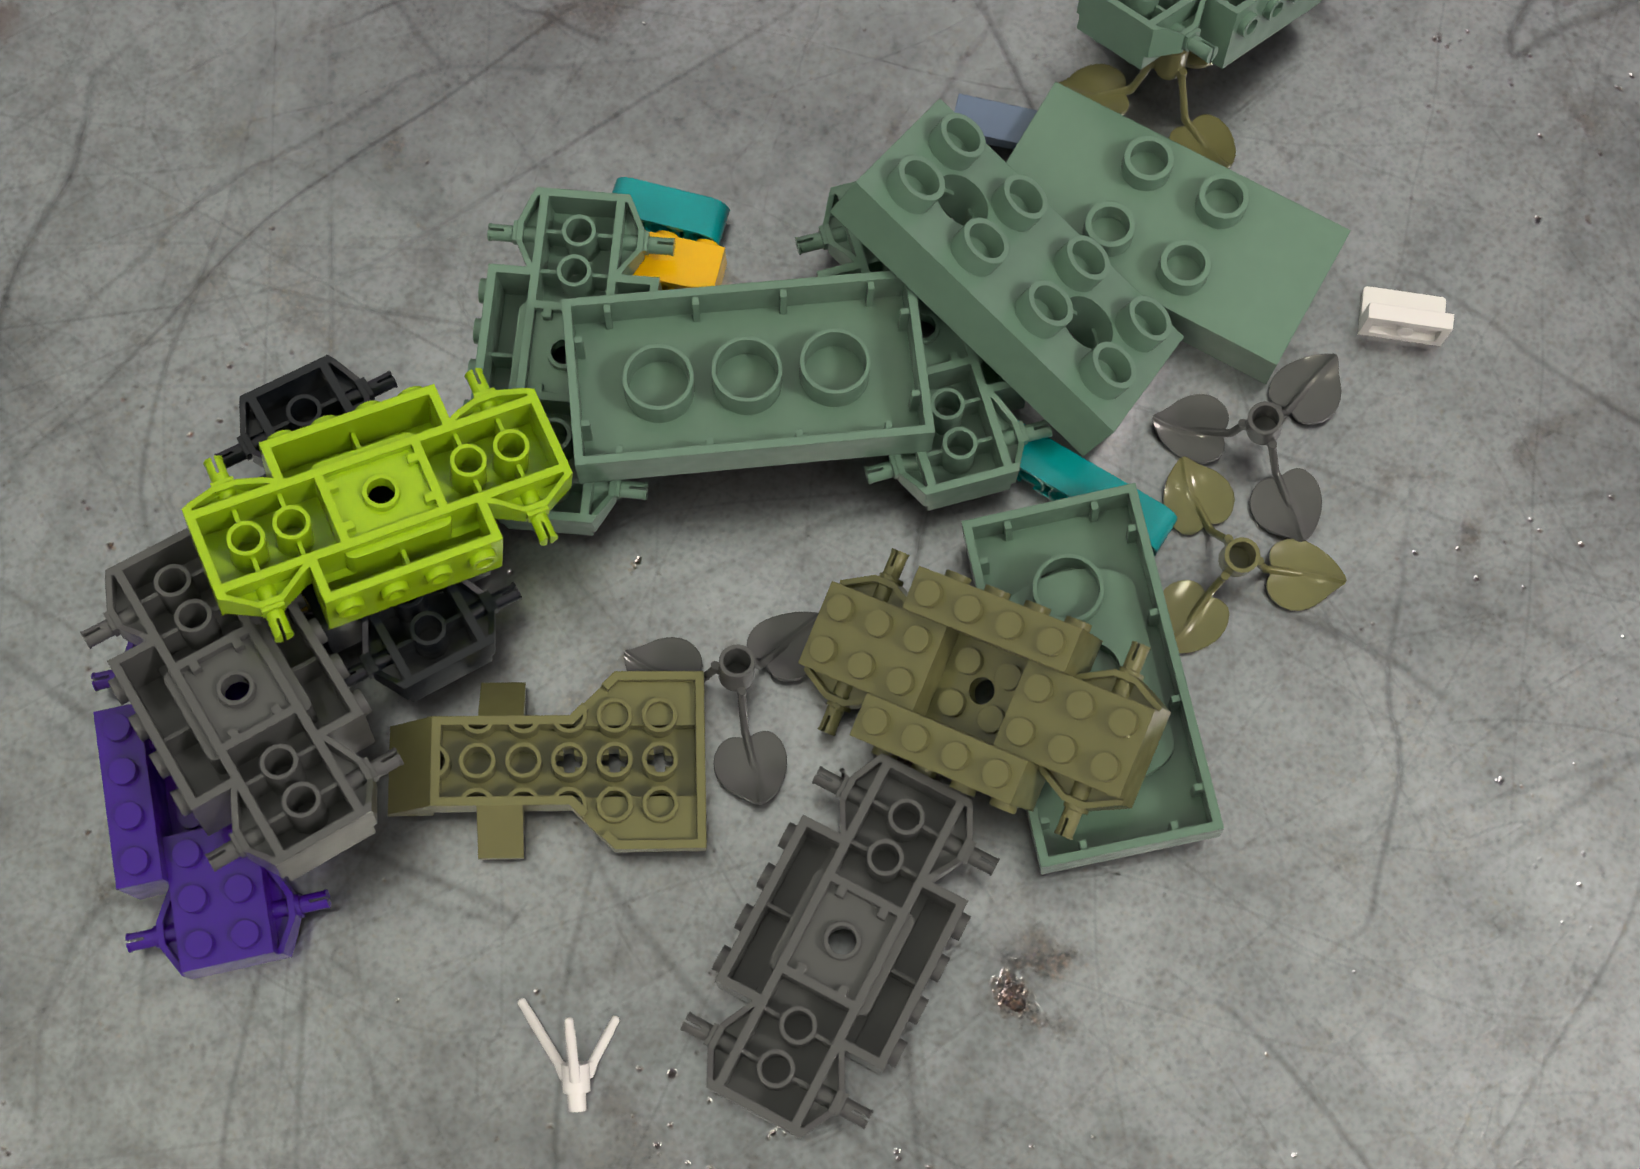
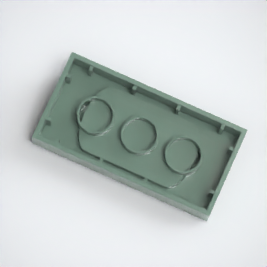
(1097, 564)

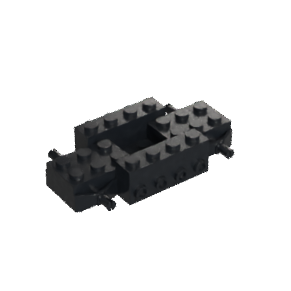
(409, 645)

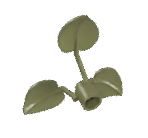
(1108, 87)
(1297, 572)

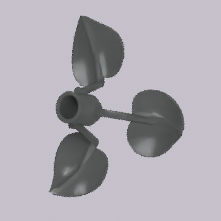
(1307, 390)
(756, 763)

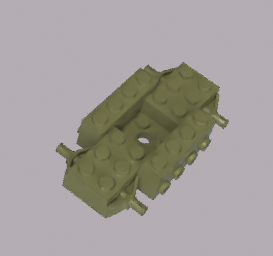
(915, 675)

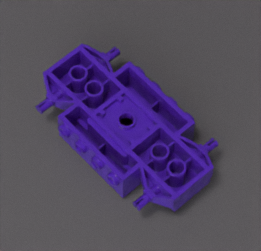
(207, 917)

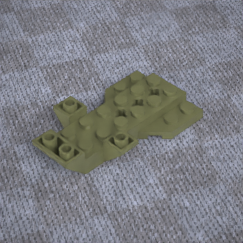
(509, 764)

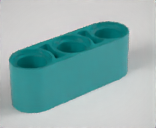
(675, 210)

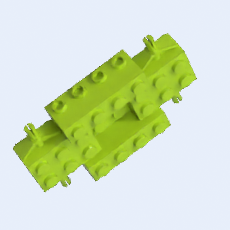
(319, 527)

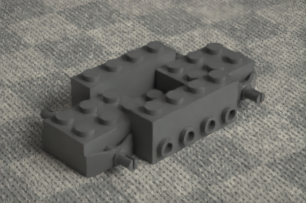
(266, 763)
(817, 1006)

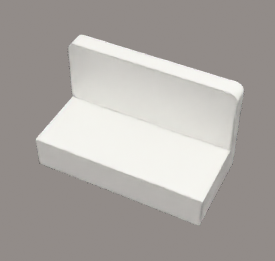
(1404, 316)

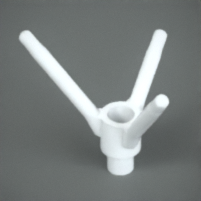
(574, 1073)

